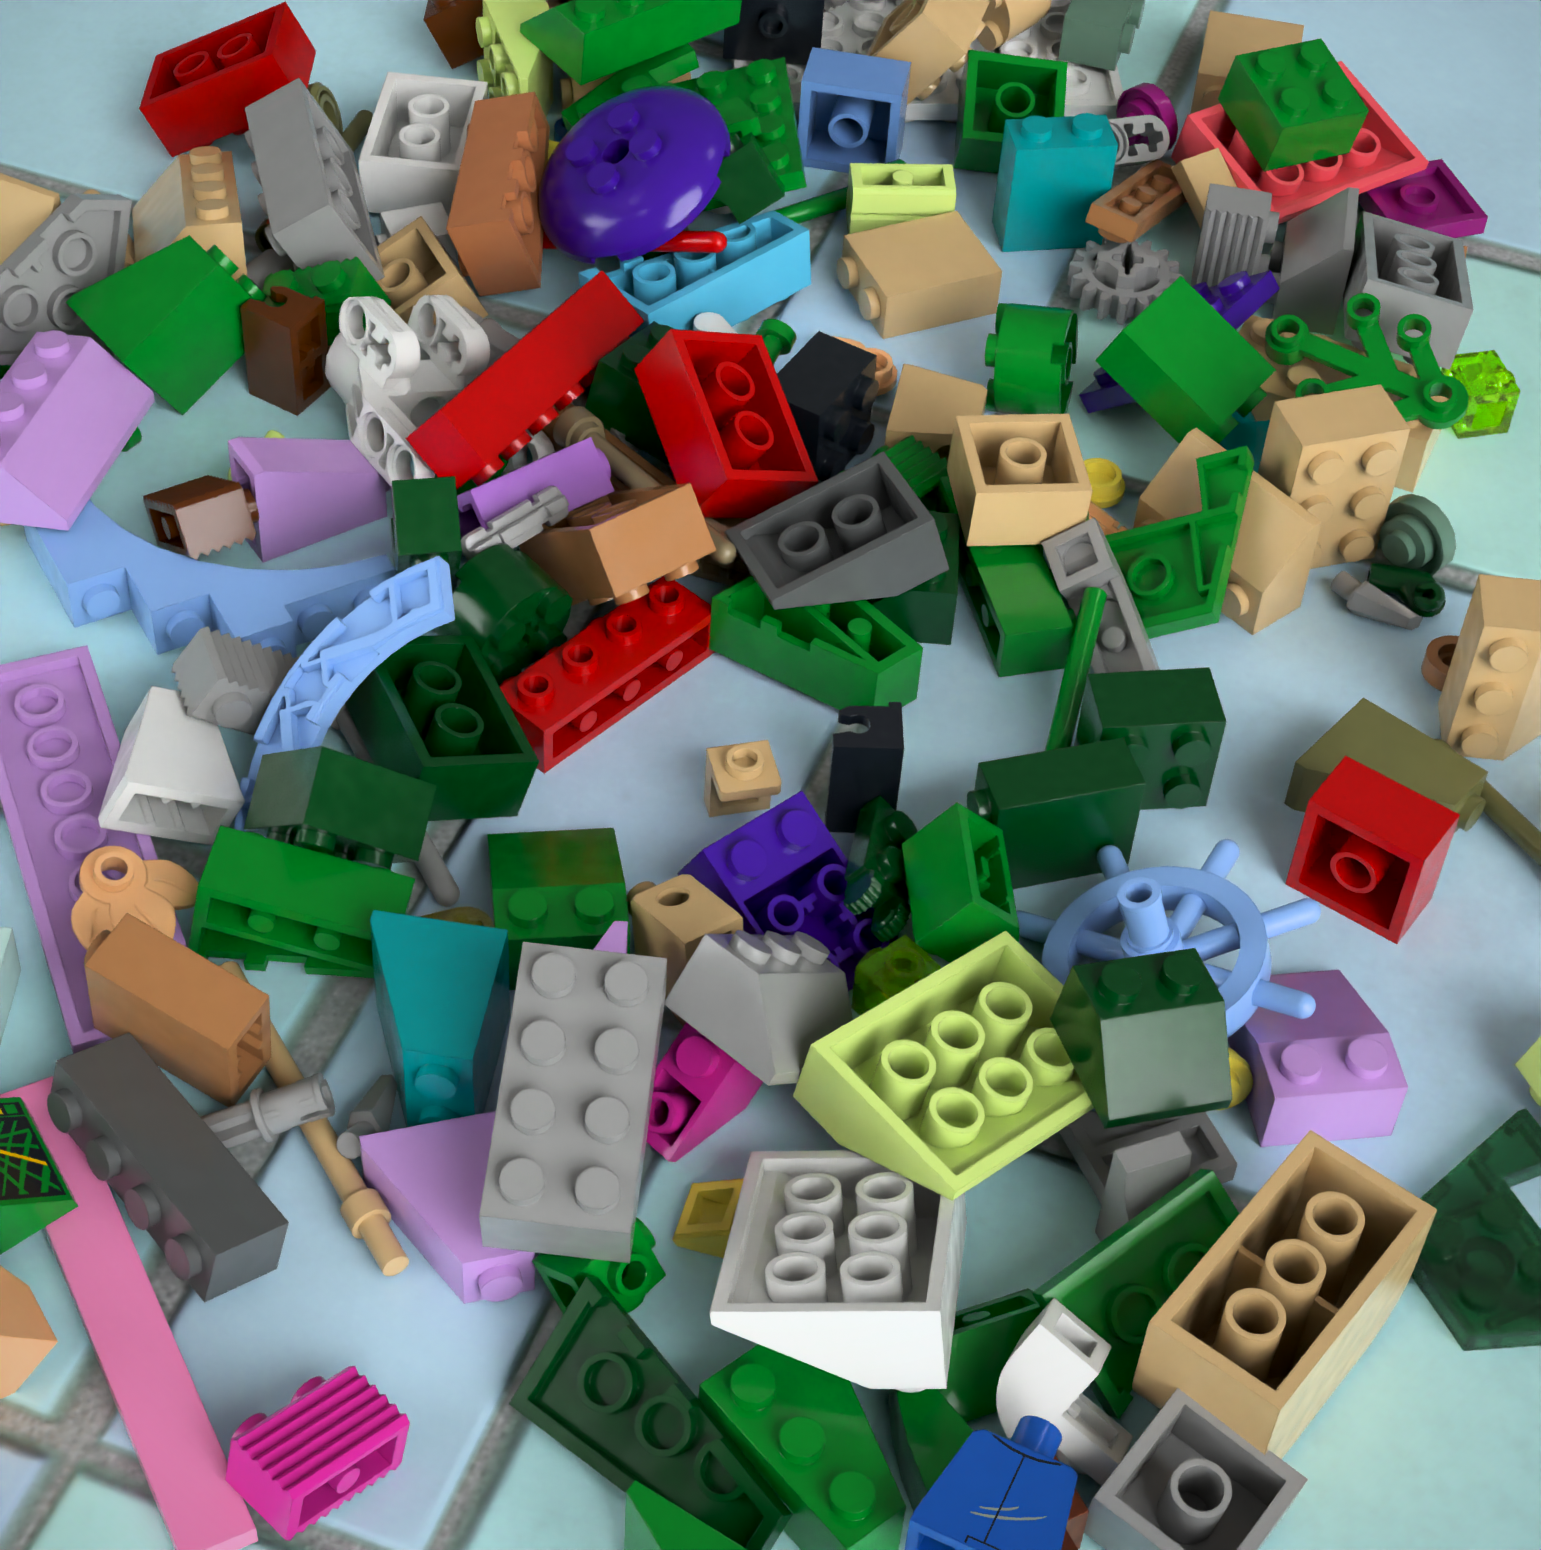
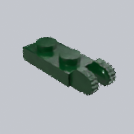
(877, 868)

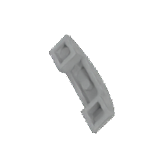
(1085, 560)

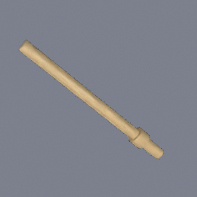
(362, 1206)

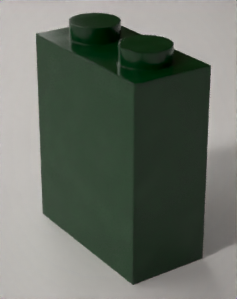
(1061, 808)

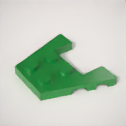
(654, 73)
(1184, 563)

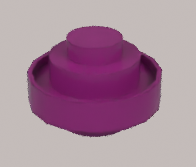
(1148, 100)

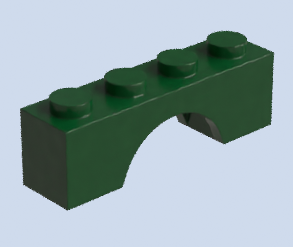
(425, 523)

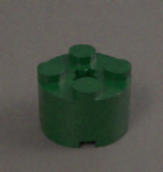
(508, 609)

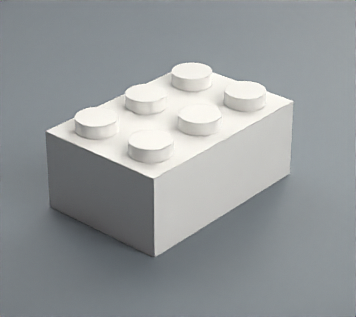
(417, 140)

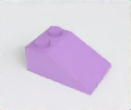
(1321, 1071)

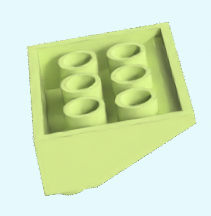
(949, 1072)

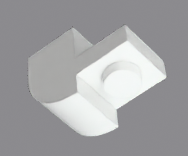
(1046, 1380)

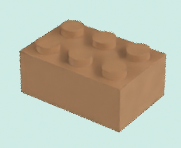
(623, 543)

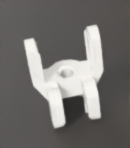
(405, 382)

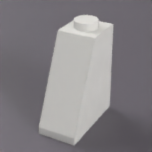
(171, 775)

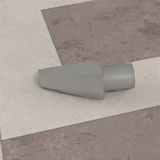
(1372, 603)
(369, 1116)

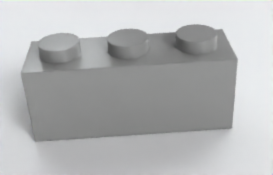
(762, 999)

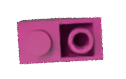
(695, 1094)

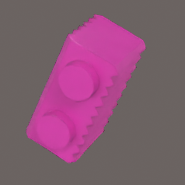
(316, 1450)

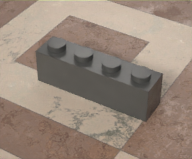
(166, 1166)

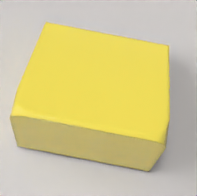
(708, 1216)

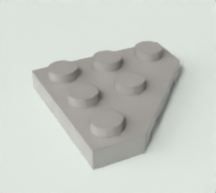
(63, 256)

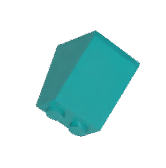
(440, 1011)

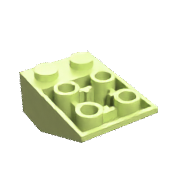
(510, 60)

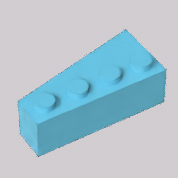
(759, 267)

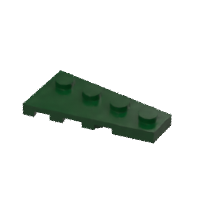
(634, 1418)

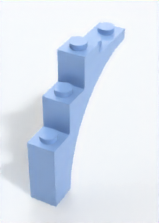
(109, 571)

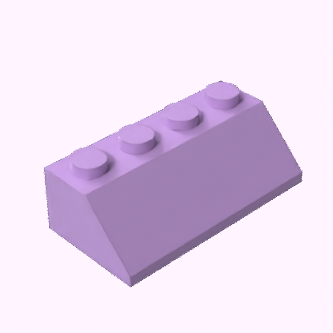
(62, 427)

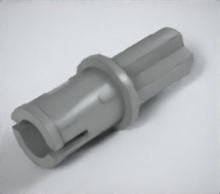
(273, 1111)

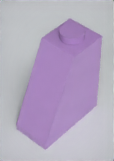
(305, 490)
(434, 1192)

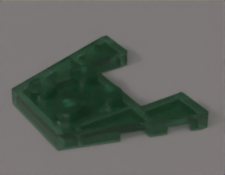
(1484, 1245)

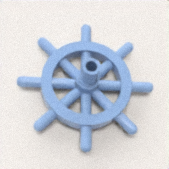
(1141, 902)

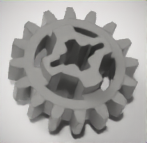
(1120, 277)

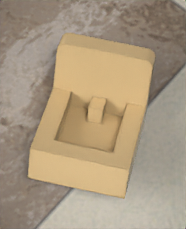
(740, 778)

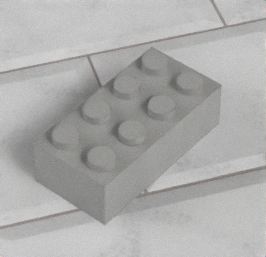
(308, 182)
(1410, 274)
(574, 1103)

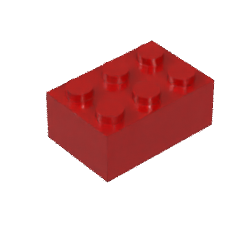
(206, 83)
(725, 421)

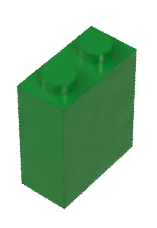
(1187, 365)

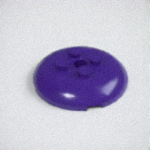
(632, 173)

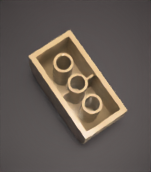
(1287, 1296)

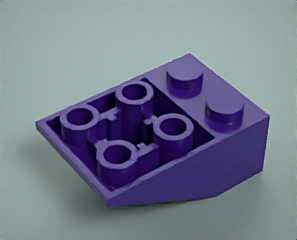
(788, 878)

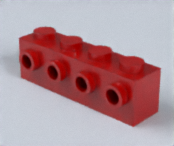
(609, 670)

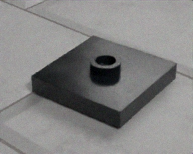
(775, 31)

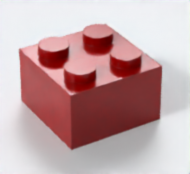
(1371, 849)

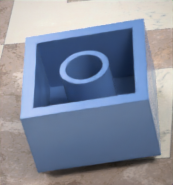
(851, 109)

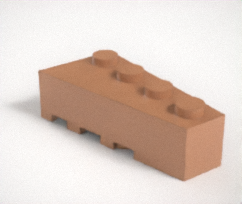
(496, 195)

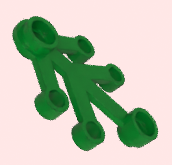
(1378, 364)

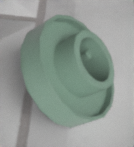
(1417, 535)

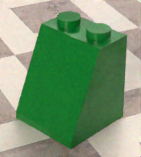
(172, 318)

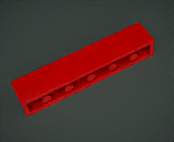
(524, 385)

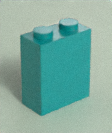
(1050, 179)

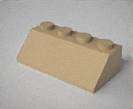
(192, 199)

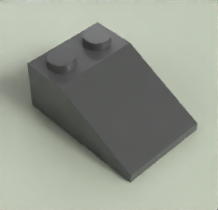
(842, 540)

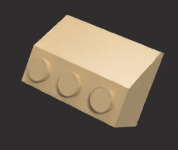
(1272, 542)
(1495, 673)

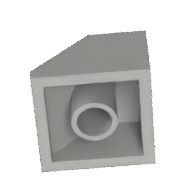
(1315, 262)

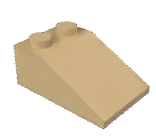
(421, 266)

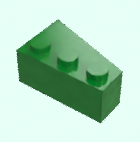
(827, 651)
(291, 905)
(811, 1449)

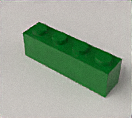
(1013, 601)

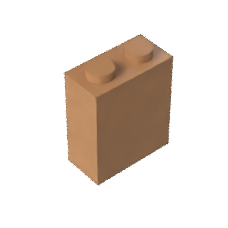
(179, 1008)

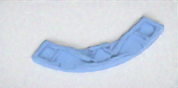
(344, 657)

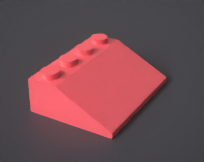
(1376, 158)

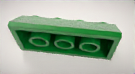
(608, 35)

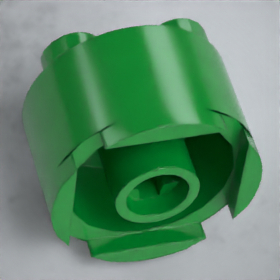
(1031, 359)

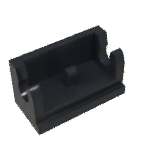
(864, 764)

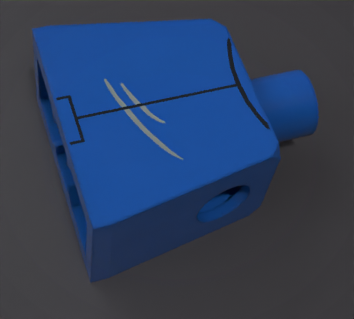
(998, 1494)

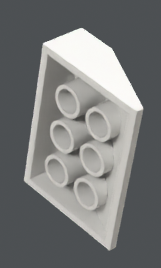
(844, 1268)

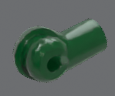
(1411, 586)

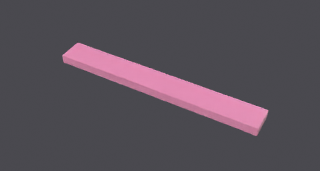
(139, 1354)

